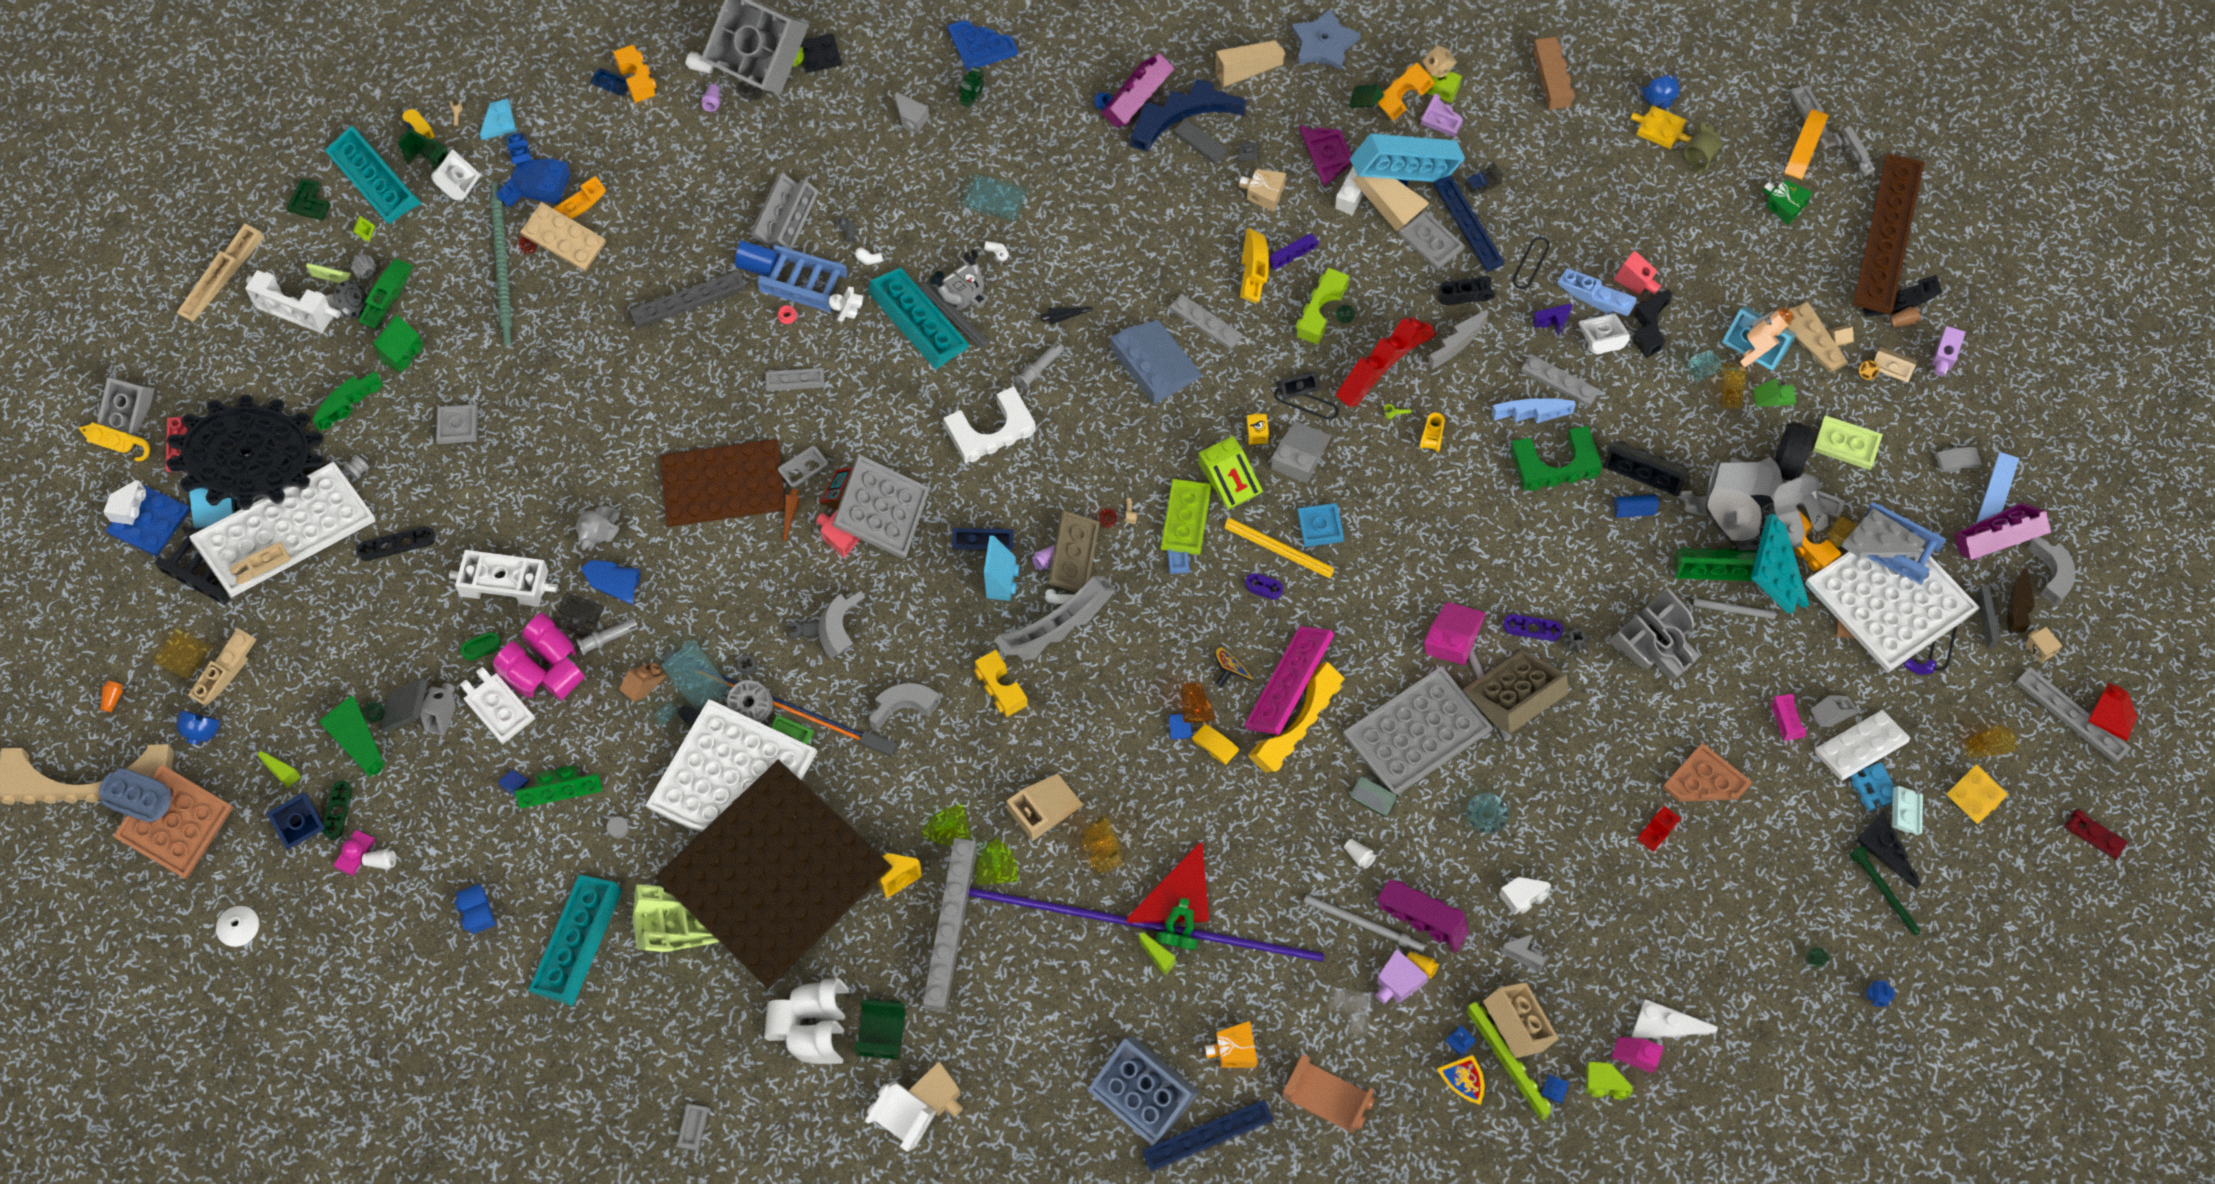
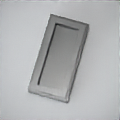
(692, 1127)

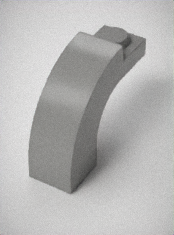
(2061, 568)
(831, 624)
(903, 696)

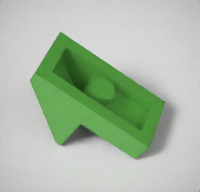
(1774, 395)

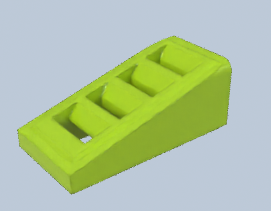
(282, 771)
(1160, 956)

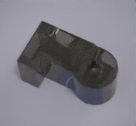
(1484, 181)

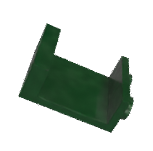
(414, 143)
(881, 1029)

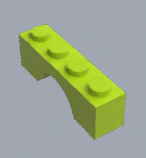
(1331, 287)

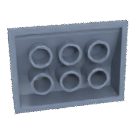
(1154, 360)
(1143, 1090)

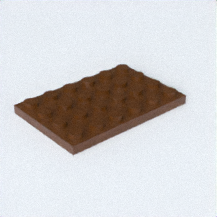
(722, 482)

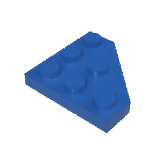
(980, 45)

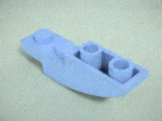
(1594, 293)

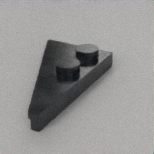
(1884, 845)

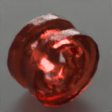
(526, 249)
(1111, 513)

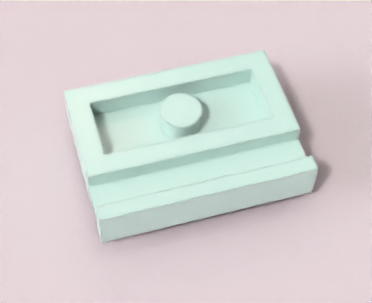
(1907, 810)

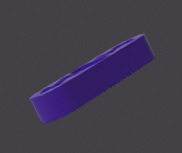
(1293, 250)
(1518, 619)

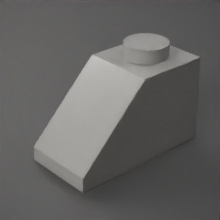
(911, 113)
(1833, 710)

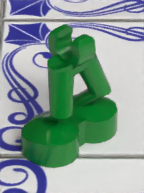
(1181, 941)

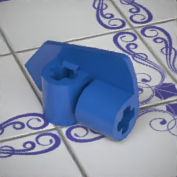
(612, 579)

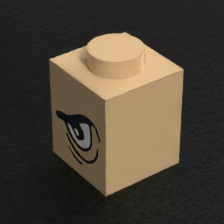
(2043, 644)

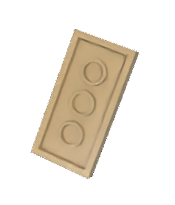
(563, 236)

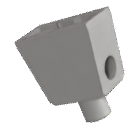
(438, 709)

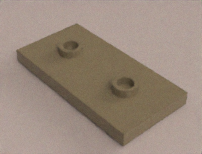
(1073, 551)

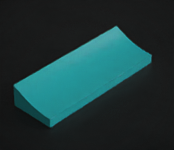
(372, 175)
(917, 317)
(575, 939)

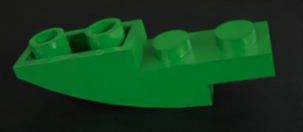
(384, 292)
(339, 402)

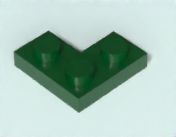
(304, 201)

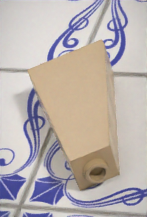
(1247, 61)
(1392, 199)

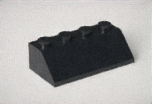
(1645, 468)

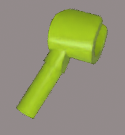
(1395, 411)

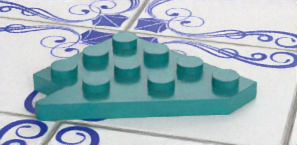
(1777, 567)

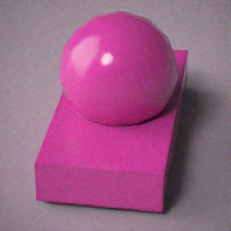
(352, 852)

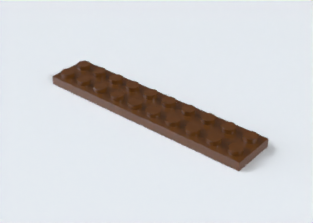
(1888, 234)

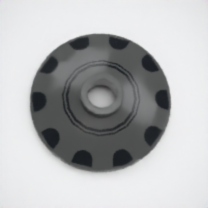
(350, 298)

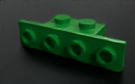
(558, 785)

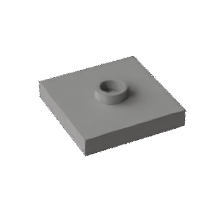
(457, 424)

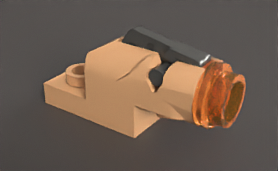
(1764, 331)

